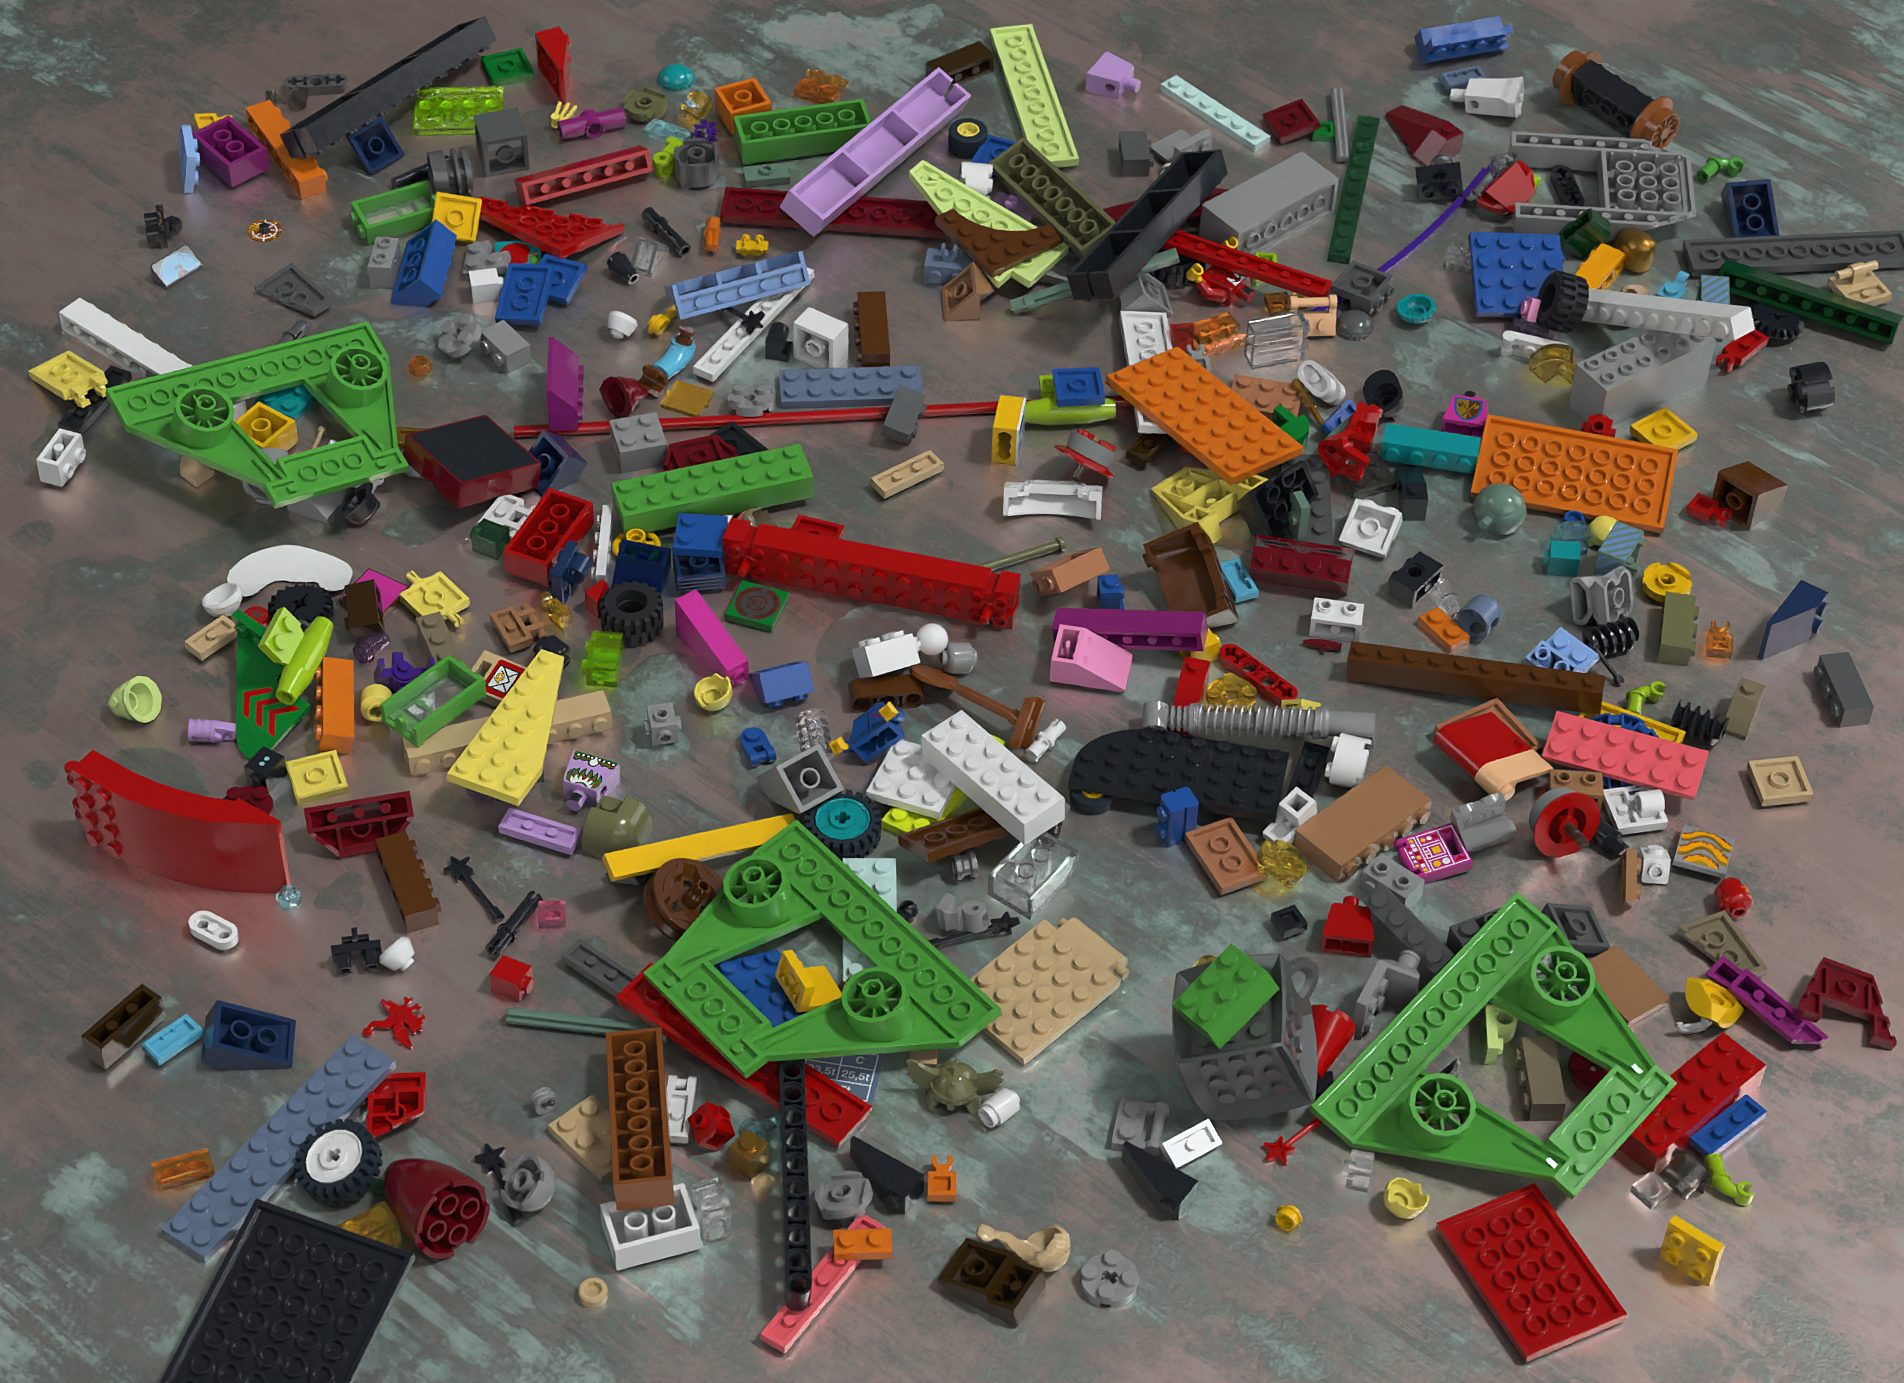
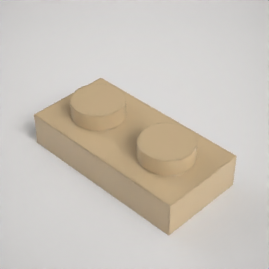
(211, 637)

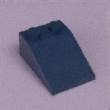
(1750, 208)
(1794, 620)
(247, 1038)

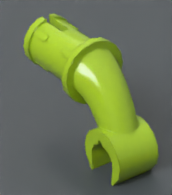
(1638, 696)
(1722, 1181)

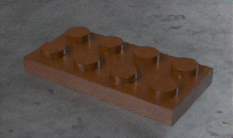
(952, 835)

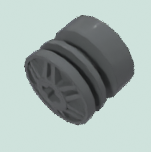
(450, 172)

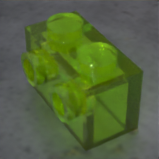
(603, 659)

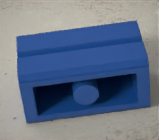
(1176, 816)

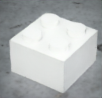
(820, 339)

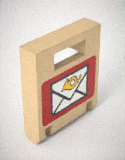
(499, 676)

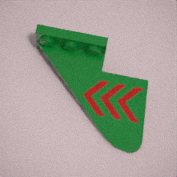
(259, 714)

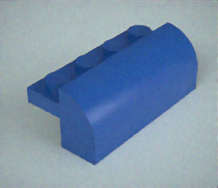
(1462, 39)

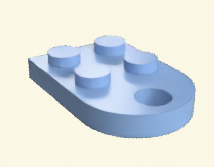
(188, 158)

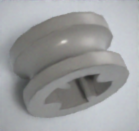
(543, 1100)

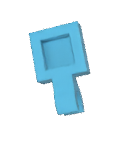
(1675, 289)

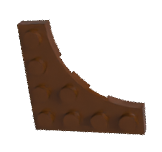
(994, 248)

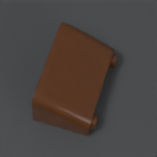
(1191, 574)

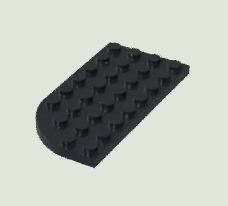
(1150, 762)

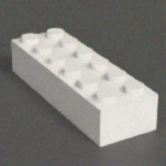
(993, 777)

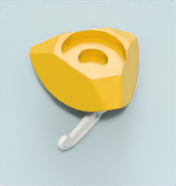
(1711, 1003)

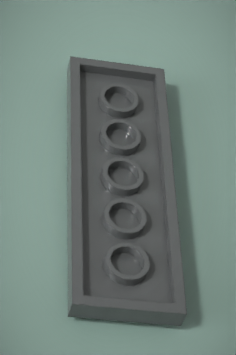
(1320, 515)

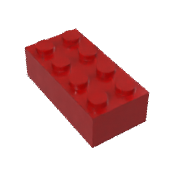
(546, 532)

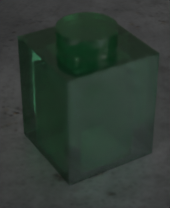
(489, 538)

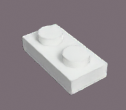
(1191, 1144)

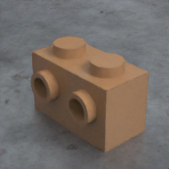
(1578, 781)

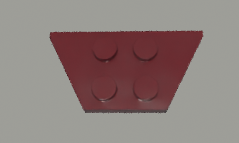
(697, 452)

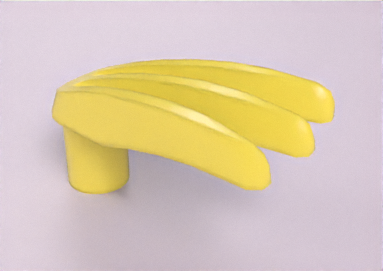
(555, 117)

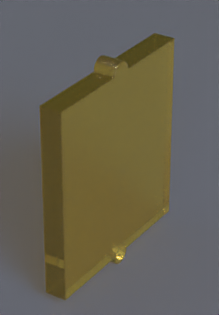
(687, 399)

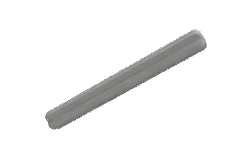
(1338, 115)

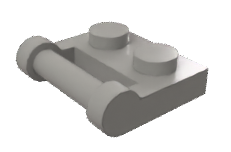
(1131, 1122)

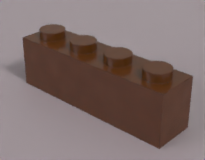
(872, 328)
(407, 881)

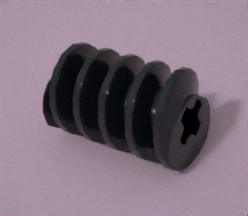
(1612, 635)
(1699, 723)

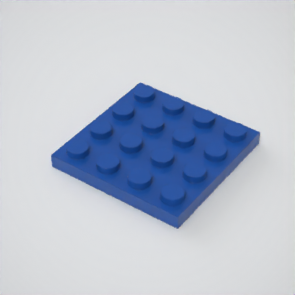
(1510, 269)
(757, 982)

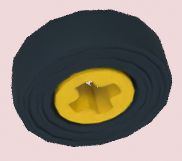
(1091, 803)

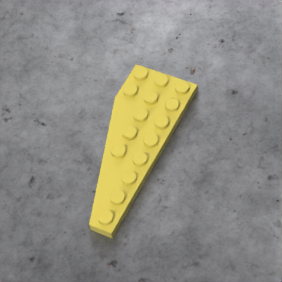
(513, 742)

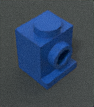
(1110, 592)

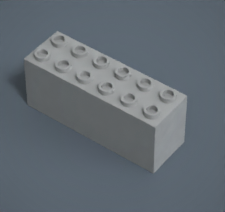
(1271, 205)
(1640, 374)

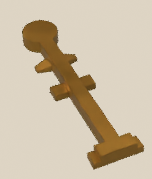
(1298, 386)

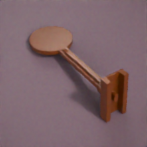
(1024, 720)

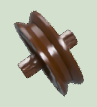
(667, 888)

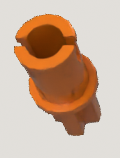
(712, 233)

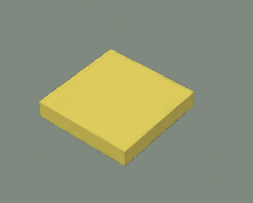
(316, 777)

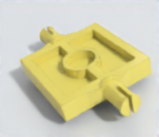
(434, 595)

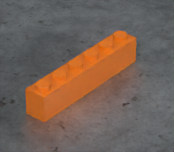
(302, 174)

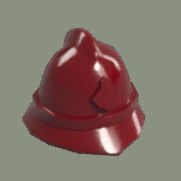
(622, 395)

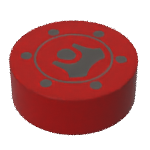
(259, 614)

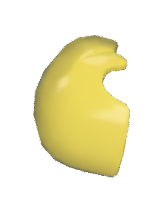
(1599, 529)
(713, 692)
(1404, 1198)

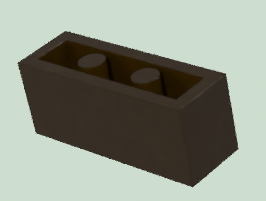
(964, 64)
(123, 1026)

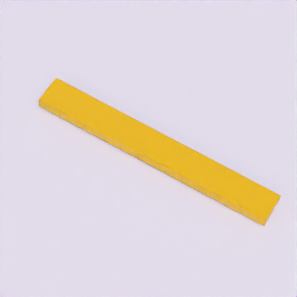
(697, 847)

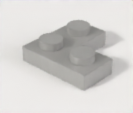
(480, 257)

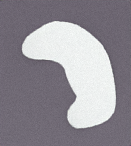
(289, 564)

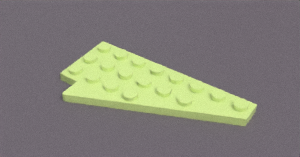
(948, 193)

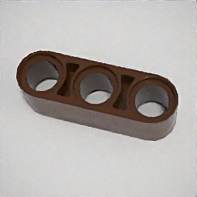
(900, 690)

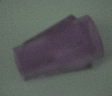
(370, 647)

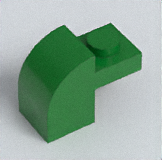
(1295, 427)

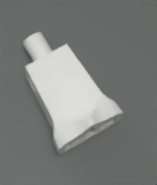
(1492, 96)

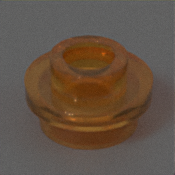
(420, 366)

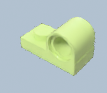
(1497, 1029)

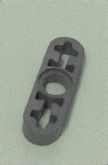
(330, 83)

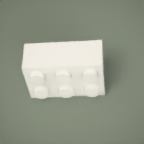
(650, 1232)

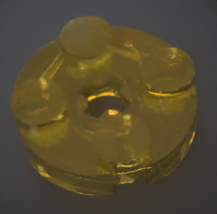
(1231, 686)
(1282, 863)

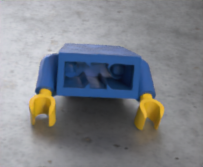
(872, 732)

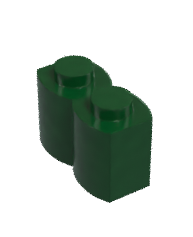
(1585, 233)

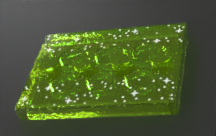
(451, 109)

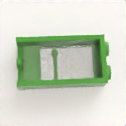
(393, 212)
(433, 700)

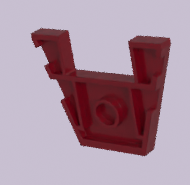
(1850, 992)

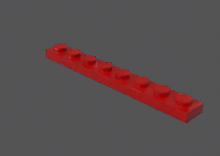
(1248, 265)

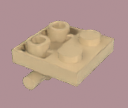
(1860, 284)

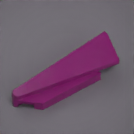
(1765, 1003)

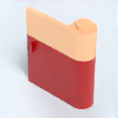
(1490, 753)

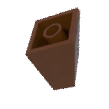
(1748, 493)

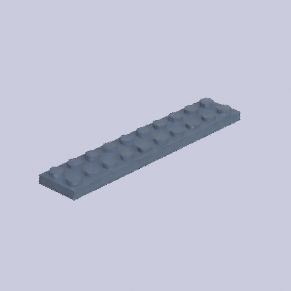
(270, 1153)

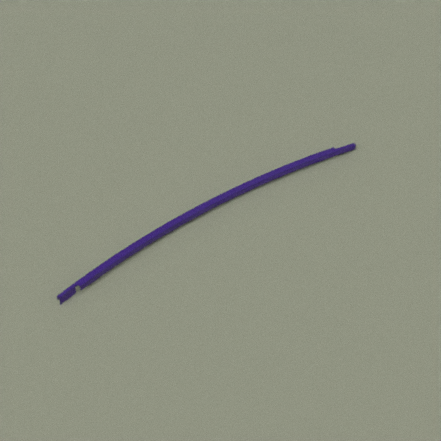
(1427, 233)

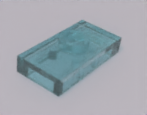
(661, 130)

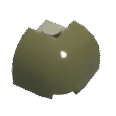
(615, 826)

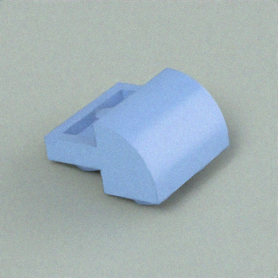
(1563, 653)

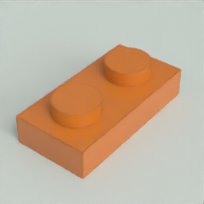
(1443, 629)
(862, 1244)

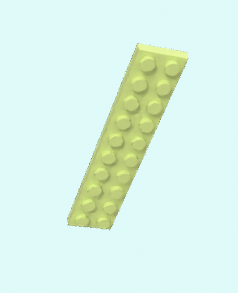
(1033, 93)

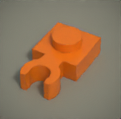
(941, 1181)

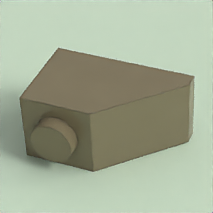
(1744, 707)

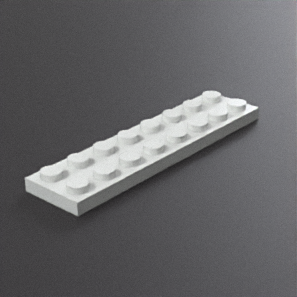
(1144, 337)

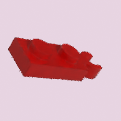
(1741, 349)

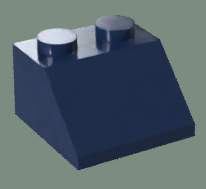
(558, 460)

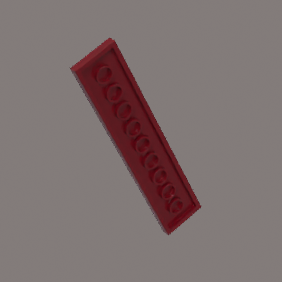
(865, 215)

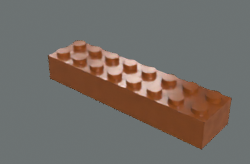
(639, 1119)

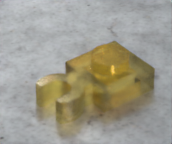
(558, 613)

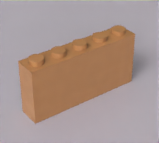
(1362, 823)

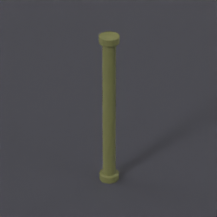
(1058, 544)

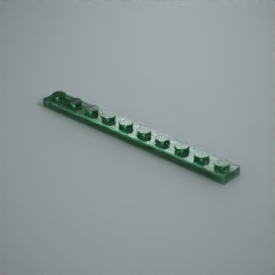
(1353, 190)

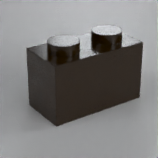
(364, 609)

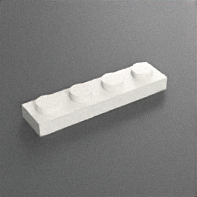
(603, 541)

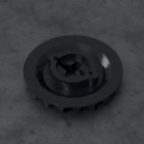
(1776, 321)
(316, 602)

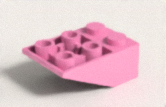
(1089, 660)

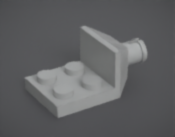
(1390, 984)

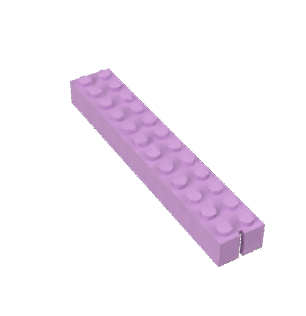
(874, 152)

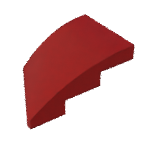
(396, 1101)

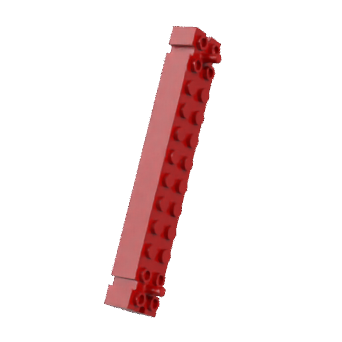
(872, 573)

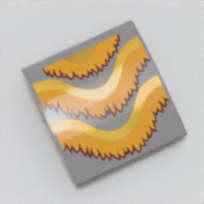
(1704, 851)

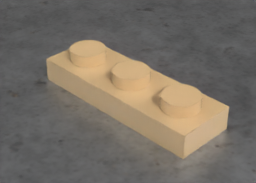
(907, 474)

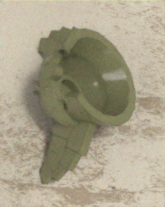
(954, 1083)

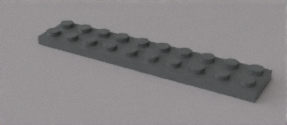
(1796, 252)

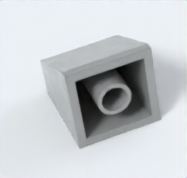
(801, 780)

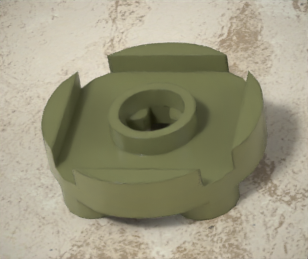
(636, 104)

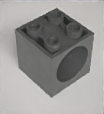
(501, 142)

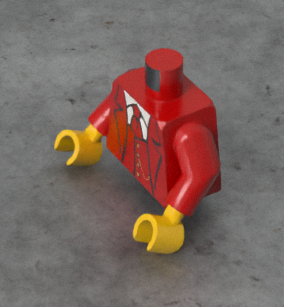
(1220, 284)

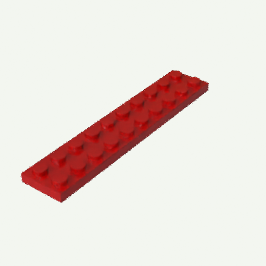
(830, 1108)

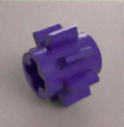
(710, 130)

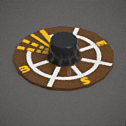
(264, 230)

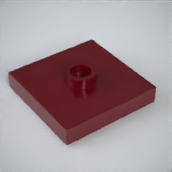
(1291, 121)

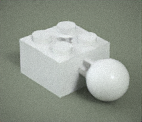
(898, 650)

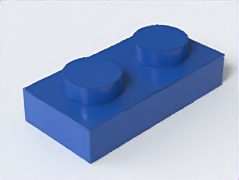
(1343, 412)

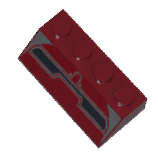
(1301, 564)

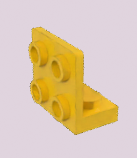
(807, 986)

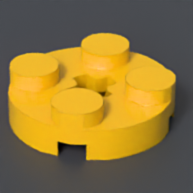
(1657, 574)

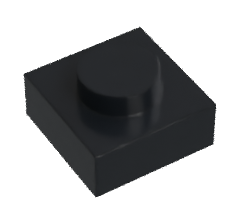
(1289, 921)

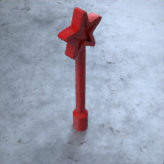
(1282, 1149)

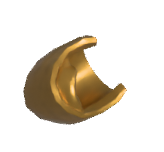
(1639, 249)

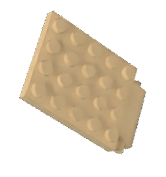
(1048, 984)

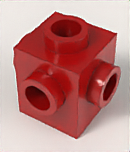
(1600, 425)
(711, 1126)

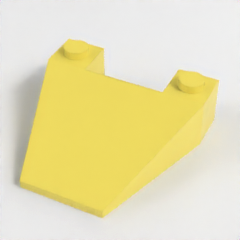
(1201, 497)

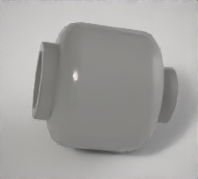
(958, 658)

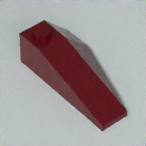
(1425, 134)

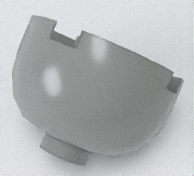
(528, 1183)

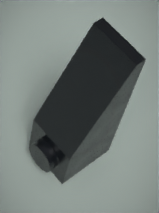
(1411, 493)
(891, 1180)
(1163, 1184)

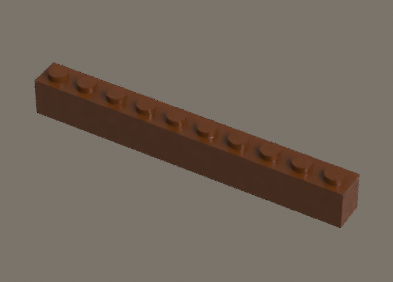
(1475, 677)

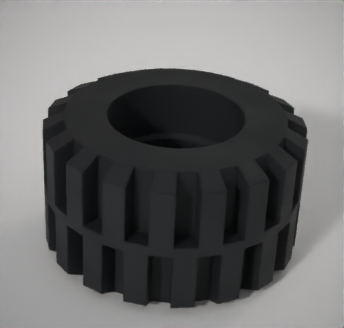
(1562, 301)
(632, 611)

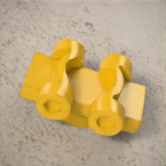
(752, 248)

